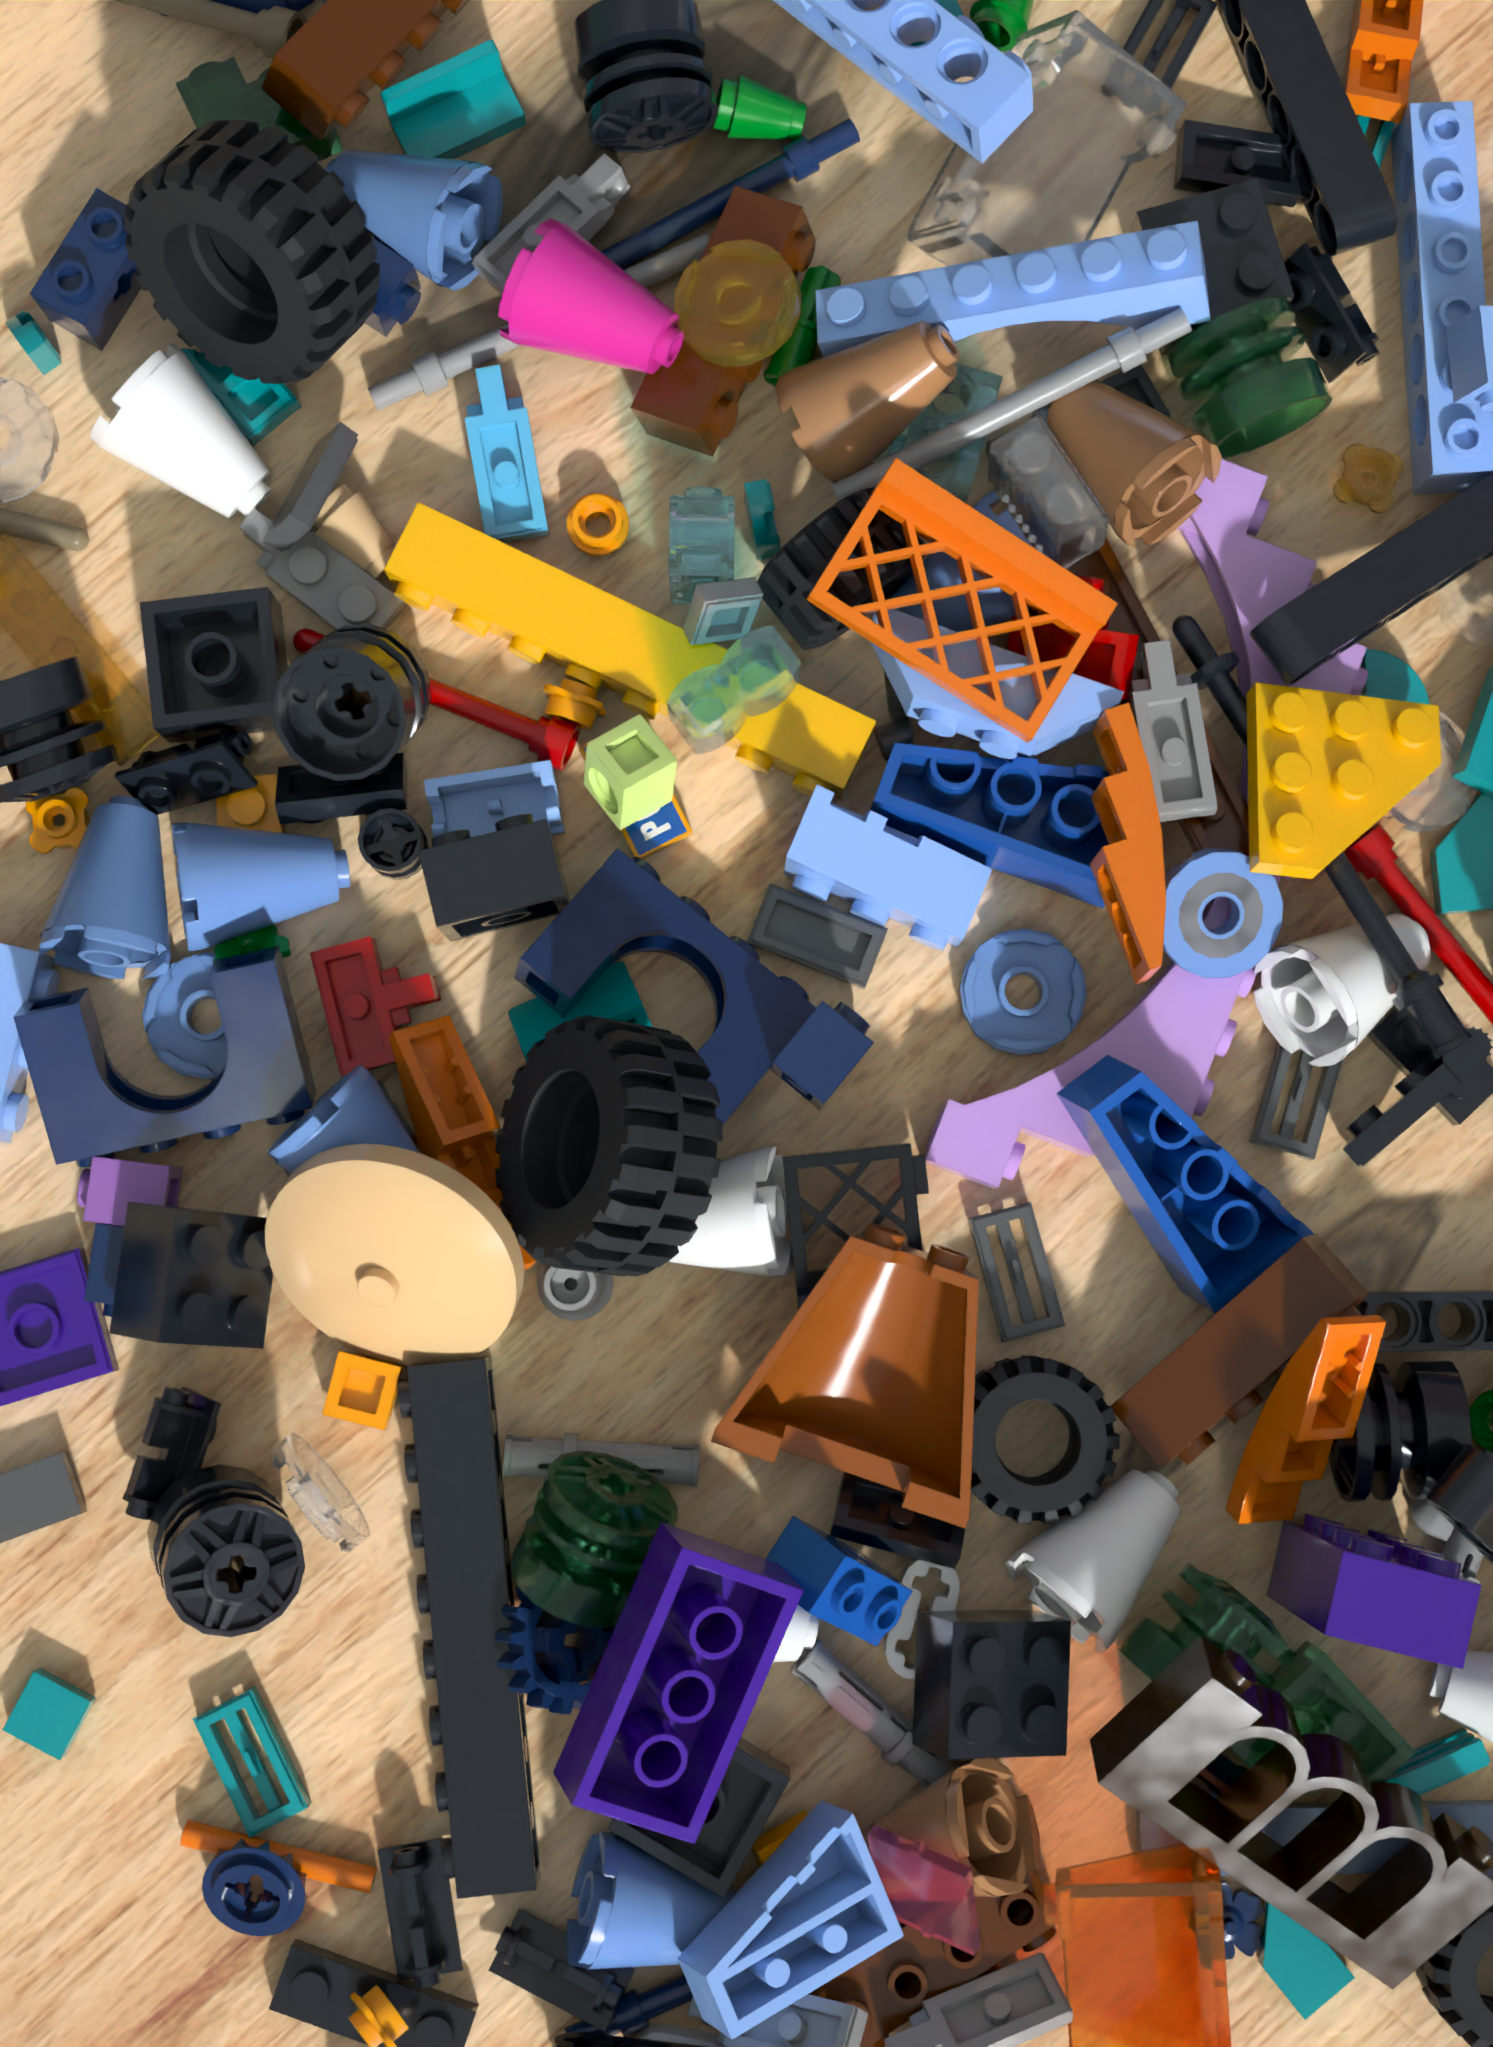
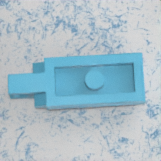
(504, 462)

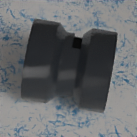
(389, 833)

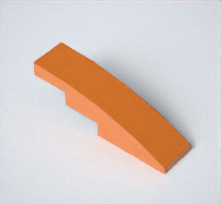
(1381, 56)
(1132, 864)
(449, 1104)
(1307, 1410)

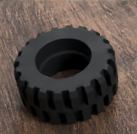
(252, 251)
(608, 1147)

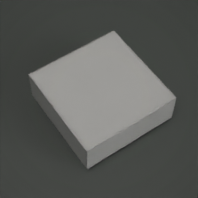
(722, 610)

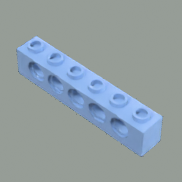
(878, 41)
(1438, 286)

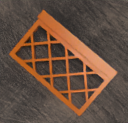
(991, 553)

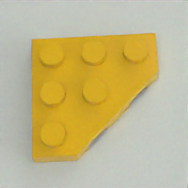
(1328, 771)

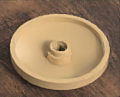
(394, 1254)

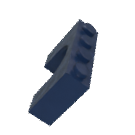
(632, 912)
(98, 1112)

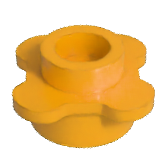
(574, 702)
(44, 810)
(377, 2018)

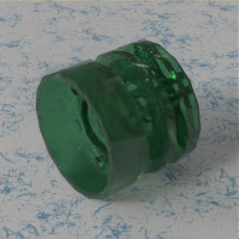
(1246, 375)
(589, 1536)
(1219, 1616)

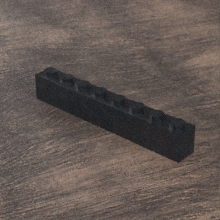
(464, 1590)

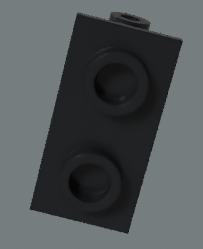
(1332, 332)
(190, 776)
(183, 1428)
(420, 1912)
(536, 1960)

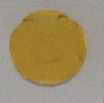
(738, 303)

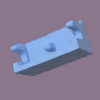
(484, 797)

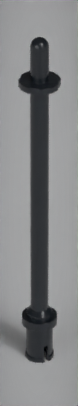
(1415, 988)

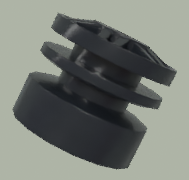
(643, 74)
(343, 733)
(39, 735)
(1403, 1432)
(196, 1532)

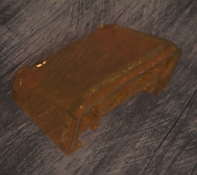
(1143, 1949)

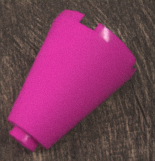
(585, 306)

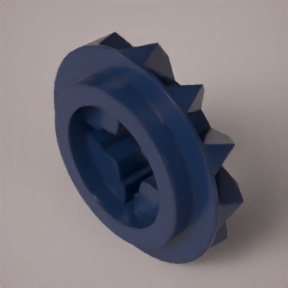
(229, 1894)

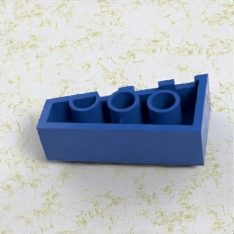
(999, 812)
(1183, 1189)

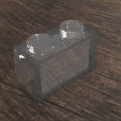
(1047, 493)

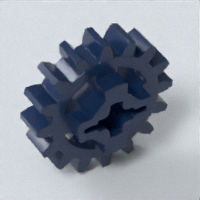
(545, 1666)

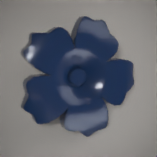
(1238, 1918)

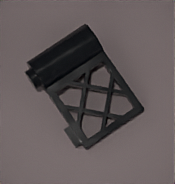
(913, 1182)

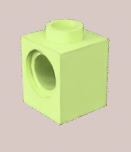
(630, 771)

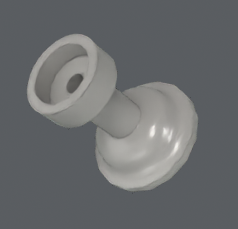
(573, 1293)

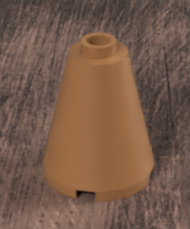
(866, 395)
(1133, 460)
(975, 1821)

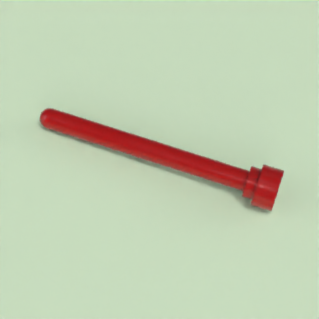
(547, 737)
(1375, 858)

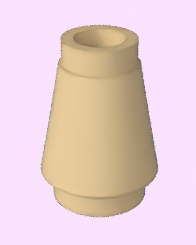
(354, 531)

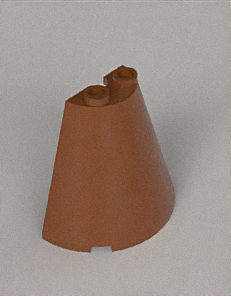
(875, 1375)

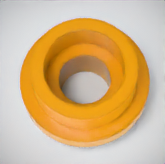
(595, 506)

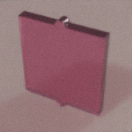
(927, 1889)

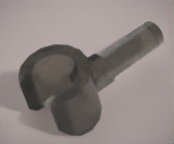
(899, 729)

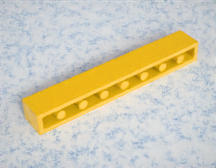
(609, 644)

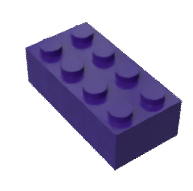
(1374, 1590)
(677, 1684)

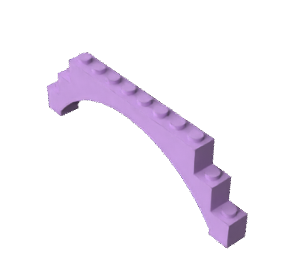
(1182, 1015)

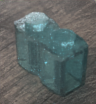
(749, 681)

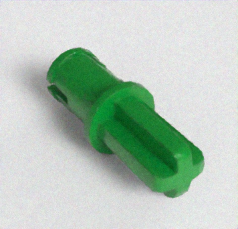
(803, 341)

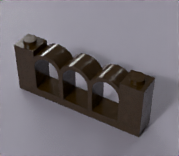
(1211, 1703)

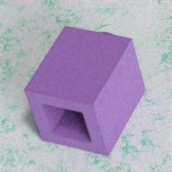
(115, 1182)

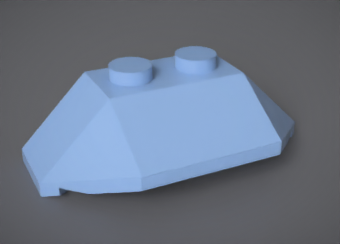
(944, 714)

